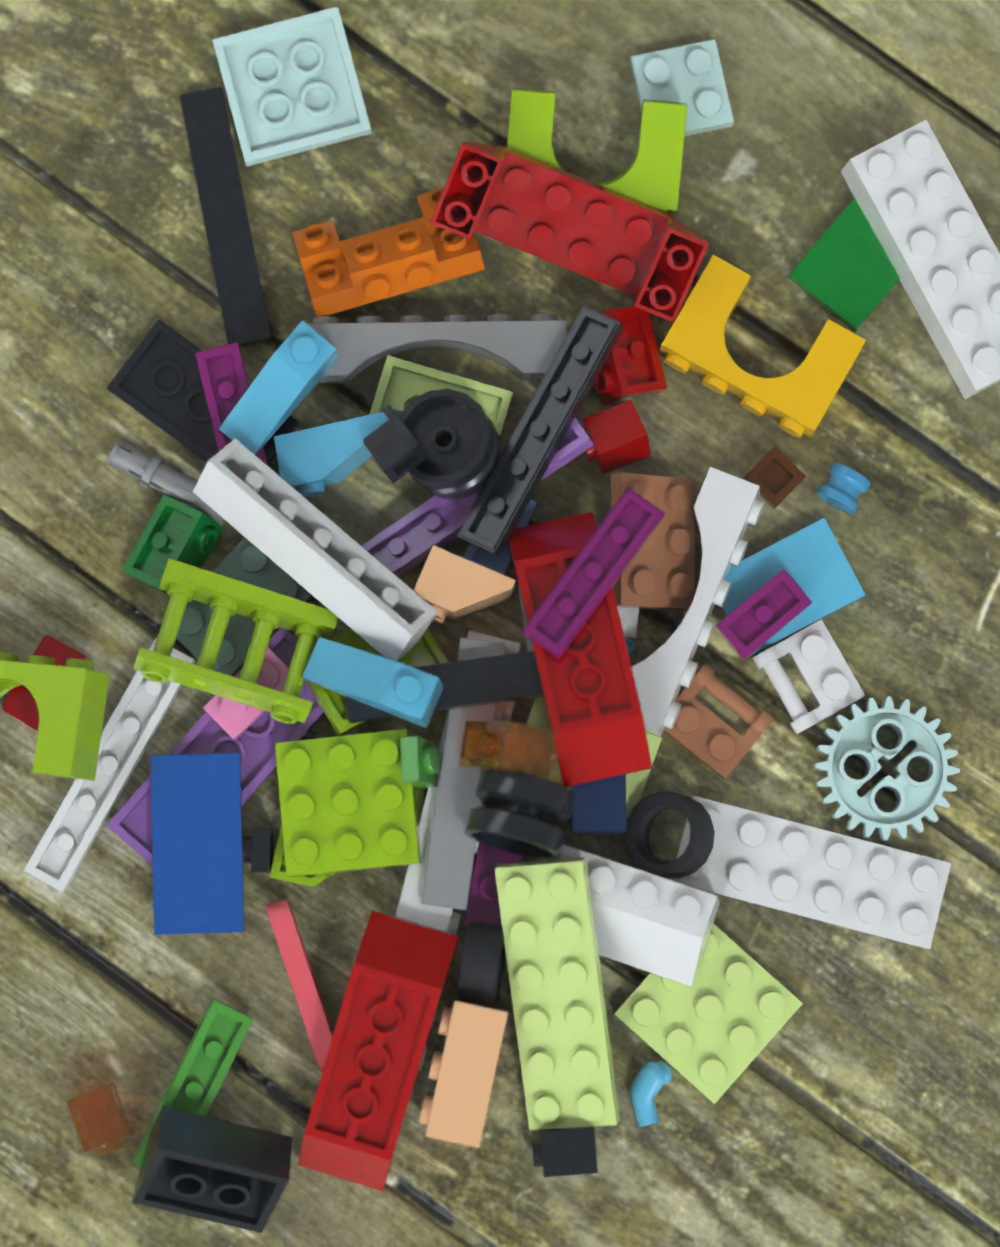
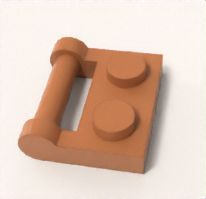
(706, 733)

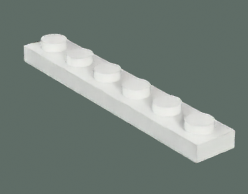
(91, 801)

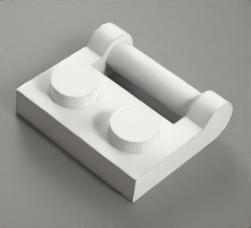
(820, 668)

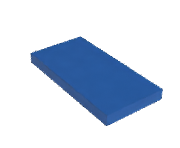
(197, 843)

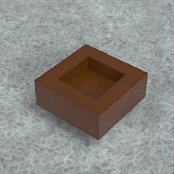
(775, 476)

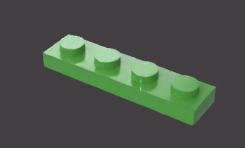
(203, 1064)

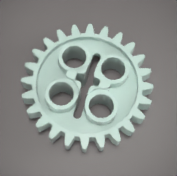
(913, 797)

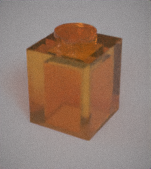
(100, 1120)

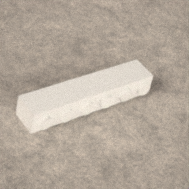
(314, 551)

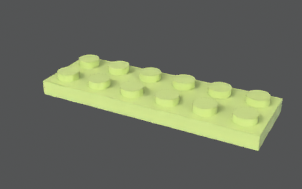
(557, 993)

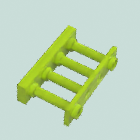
(226, 599)

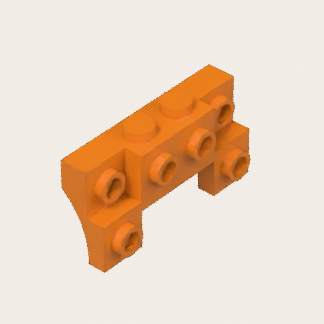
(382, 261)

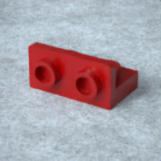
(634, 361)

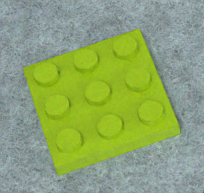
(346, 804)

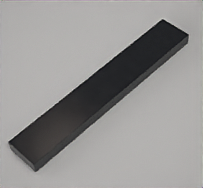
(225, 217)
(540, 431)
(471, 684)

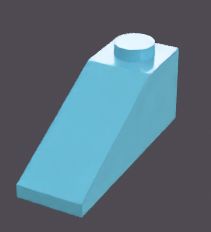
(280, 387)
(325, 452)
(374, 681)

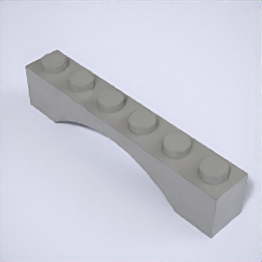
(519, 346)

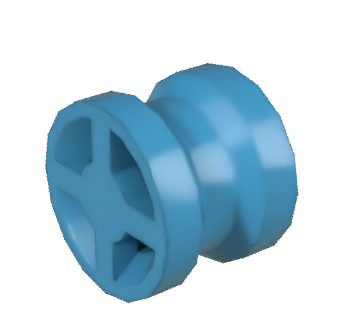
(843, 488)

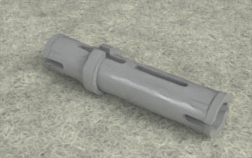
(158, 475)

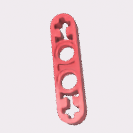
(301, 978)

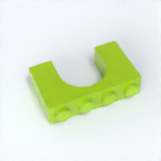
(658, 161)
(69, 708)

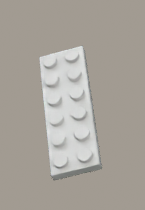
(820, 874)

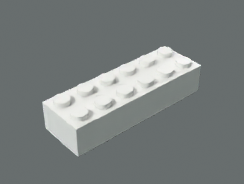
(935, 248)

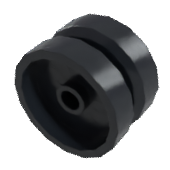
(458, 440)
(520, 814)

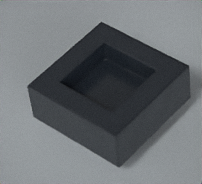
(259, 849)

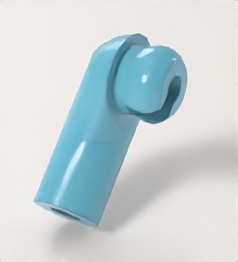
(644, 1089)

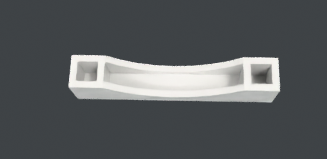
(722, 516)

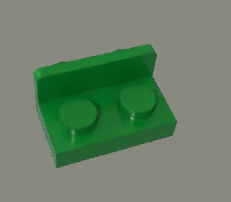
(172, 533)

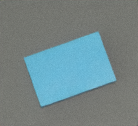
(813, 562)

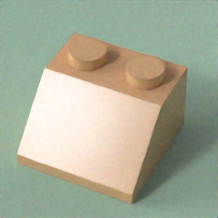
(460, 586)

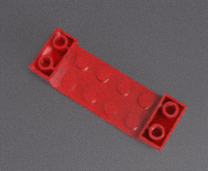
(571, 225)
(592, 685)
(376, 1049)

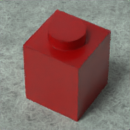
(616, 437)

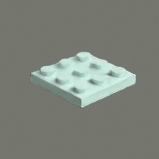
(292, 86)

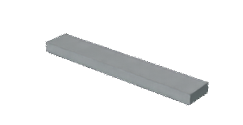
(450, 849)

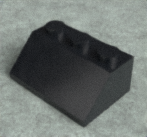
(213, 1169)

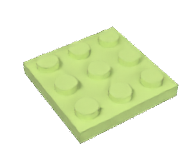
(718, 1022)

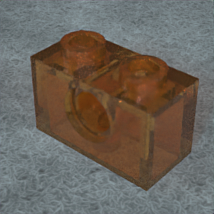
(507, 747)

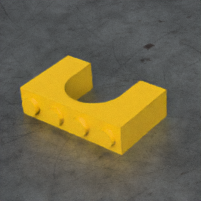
(699, 345)

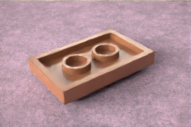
(664, 567)

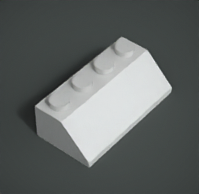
(647, 918)

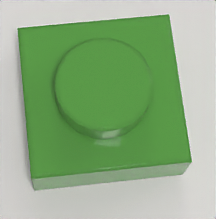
(419, 762)

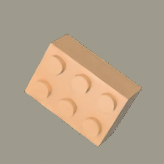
(464, 1072)

